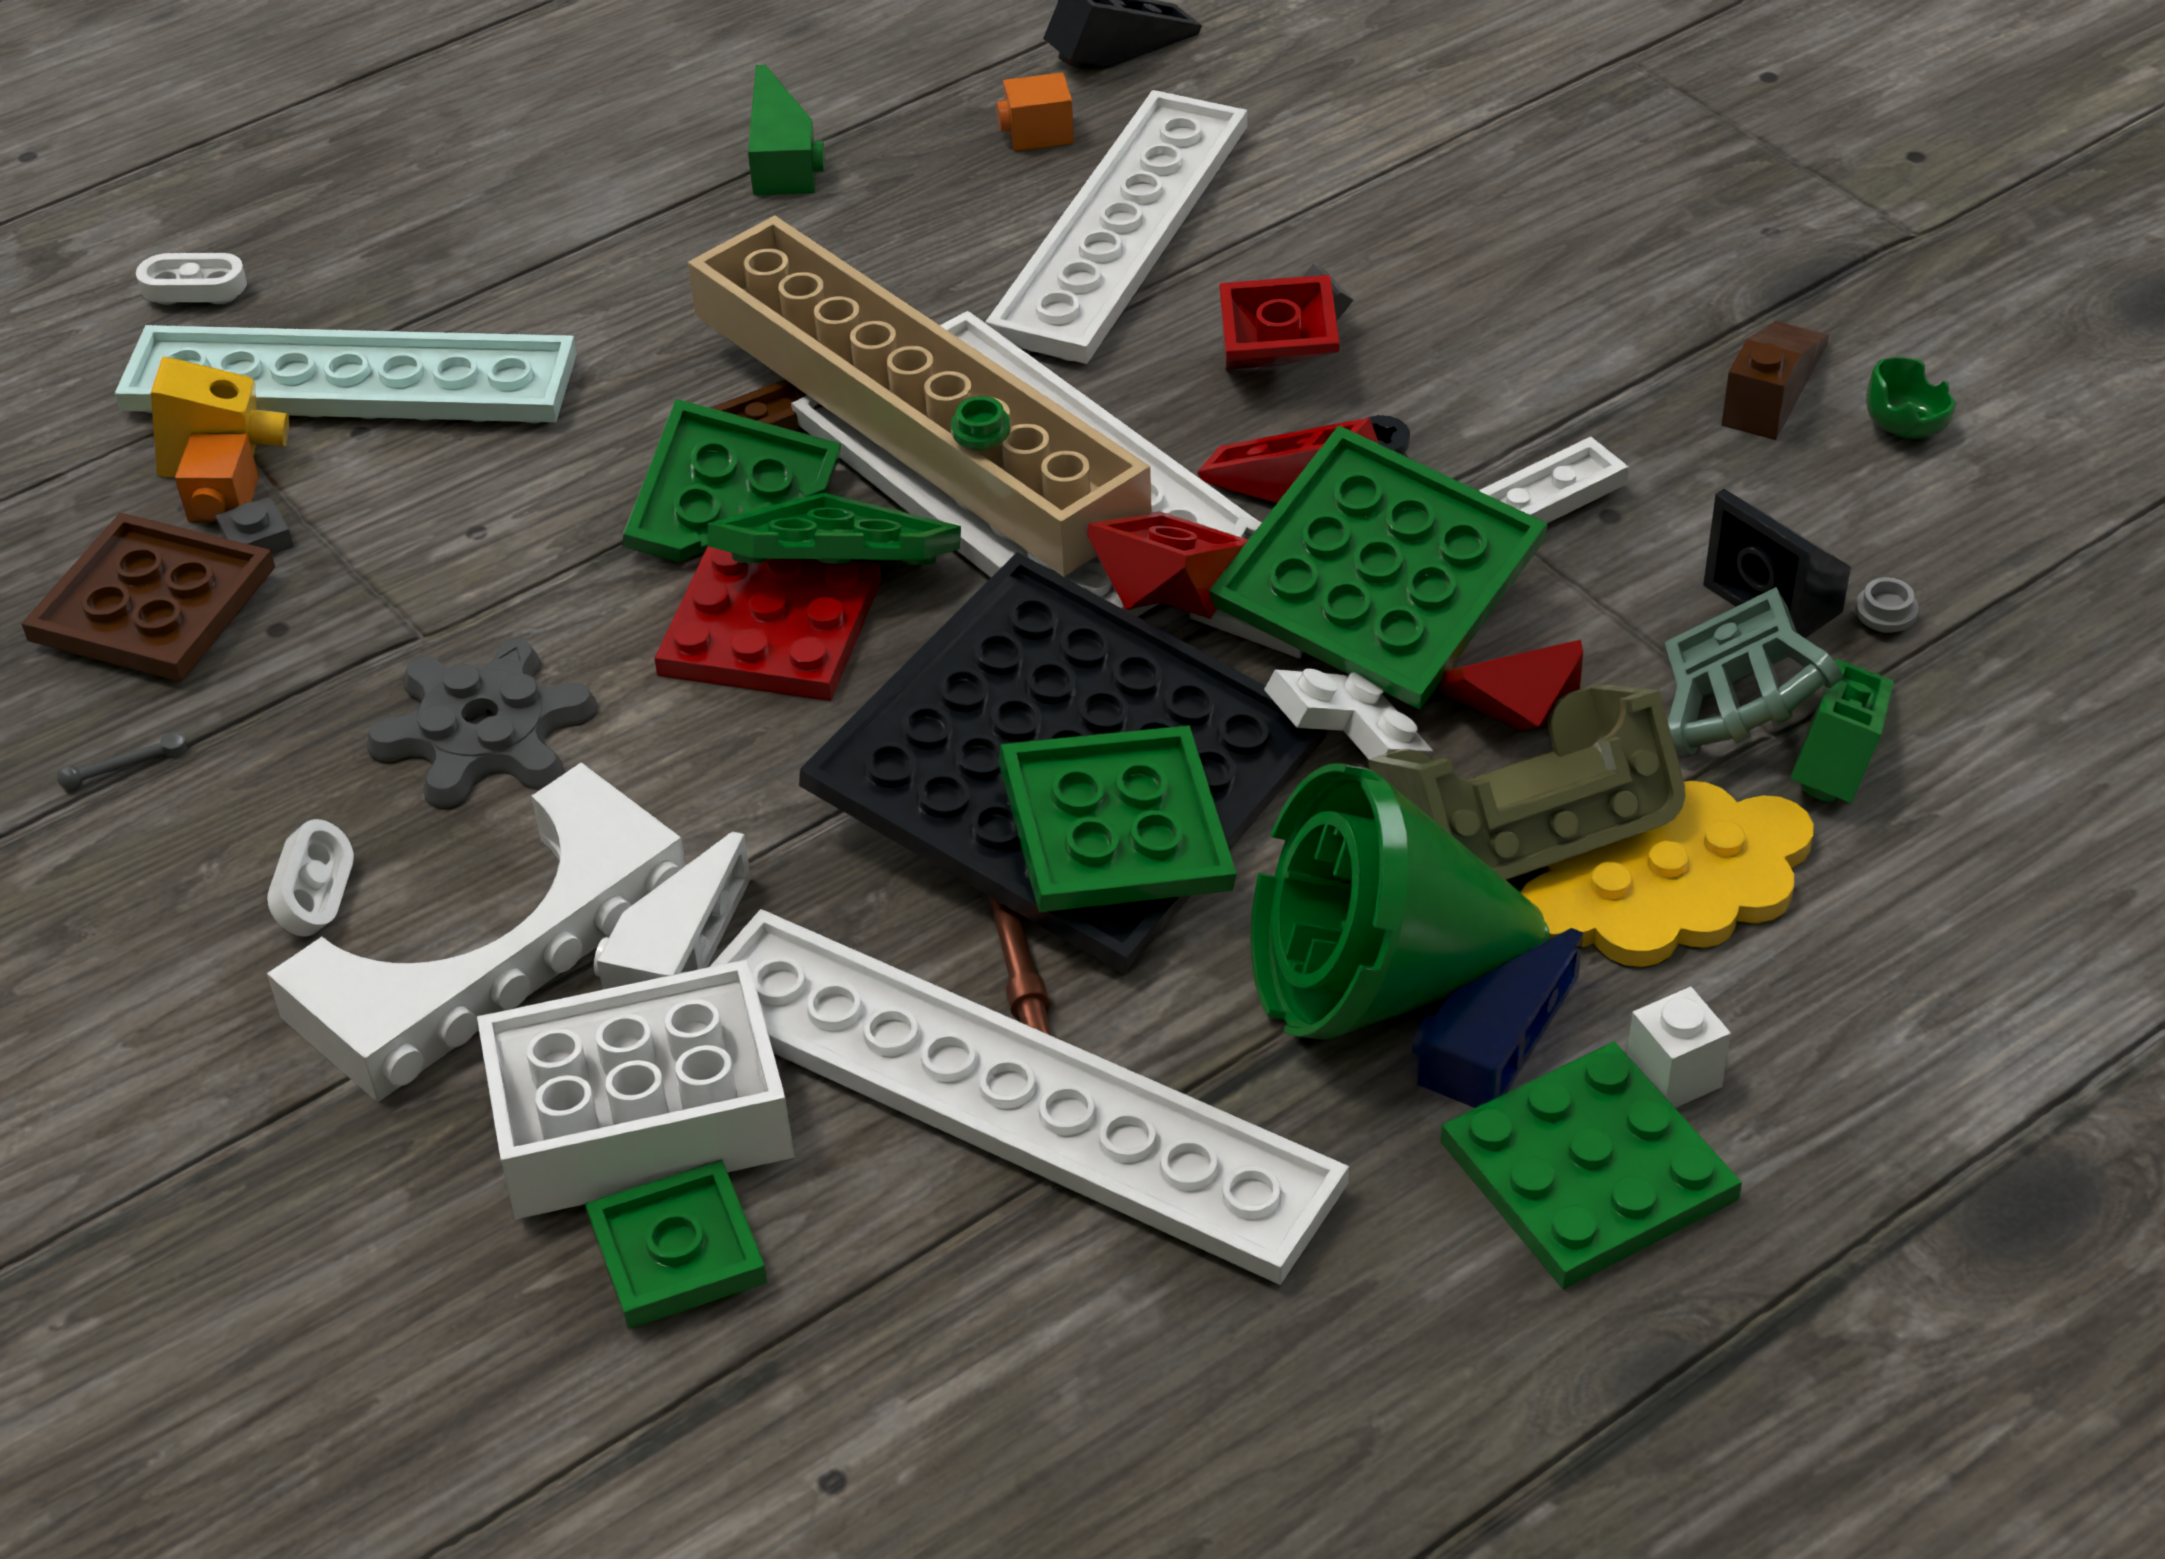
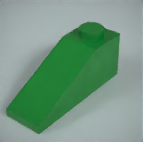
(781, 140)
(1843, 734)

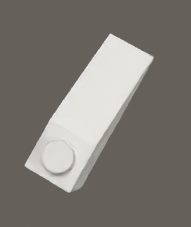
(678, 921)

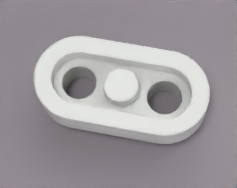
(191, 278)
(310, 877)

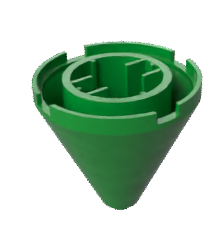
(1374, 909)

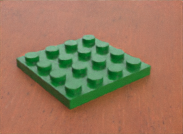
(1378, 565)

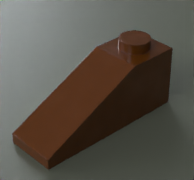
(1770, 378)

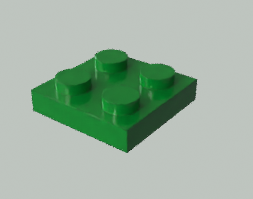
(675, 1244)

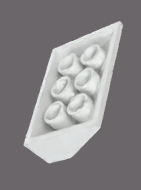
(633, 1087)

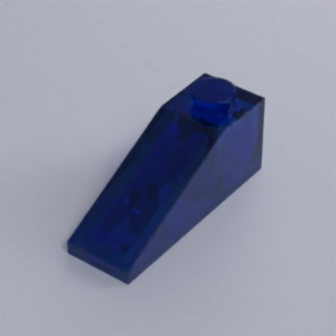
(1496, 1022)

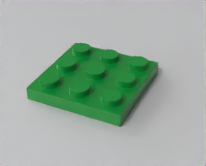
(1116, 818)
(1589, 1164)

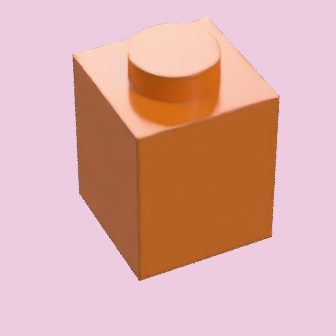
(1036, 111)
(215, 475)

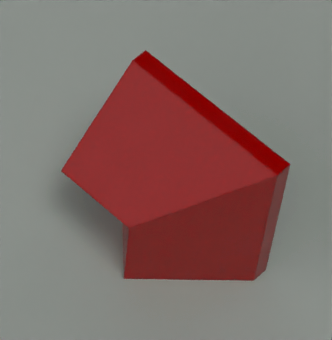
(1277, 321)
(1163, 559)
(1518, 686)

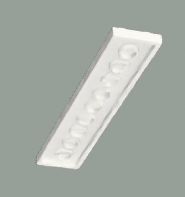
(1038, 1100)

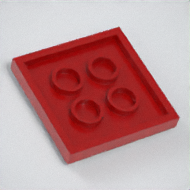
(769, 624)

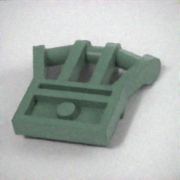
(1731, 649)

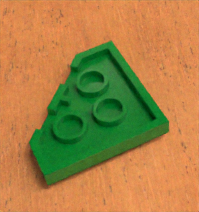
(719, 468)
(833, 533)

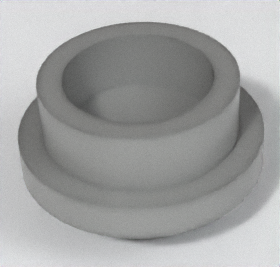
(1887, 605)

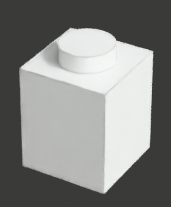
(1680, 1046)

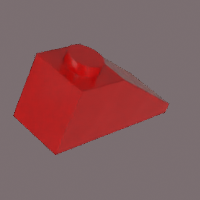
(1272, 463)

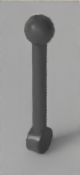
(170, 745)

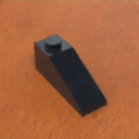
(1115, 29)

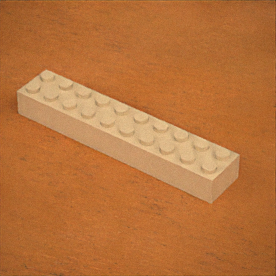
(901, 386)

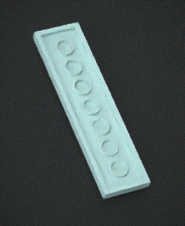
(369, 371)

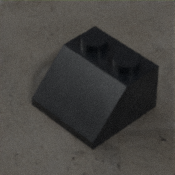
(1757, 553)

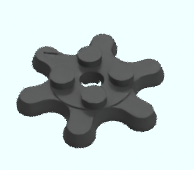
(500, 743)

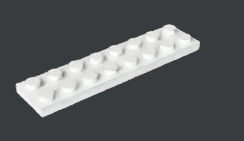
(1117, 226)

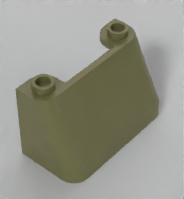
(1601, 783)

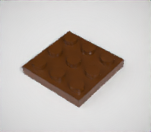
(149, 596)

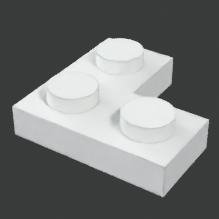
(1345, 704)

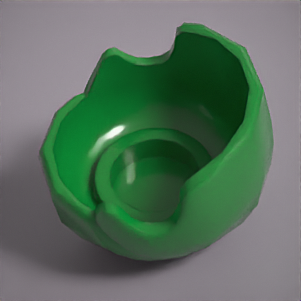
(1905, 401)

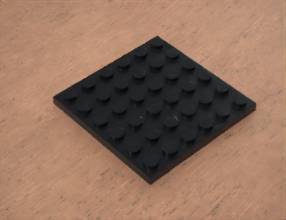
(1034, 665)

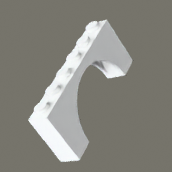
(399, 1018)

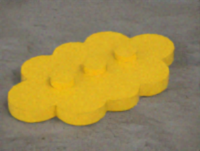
(1680, 879)

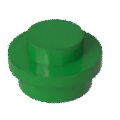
(980, 423)

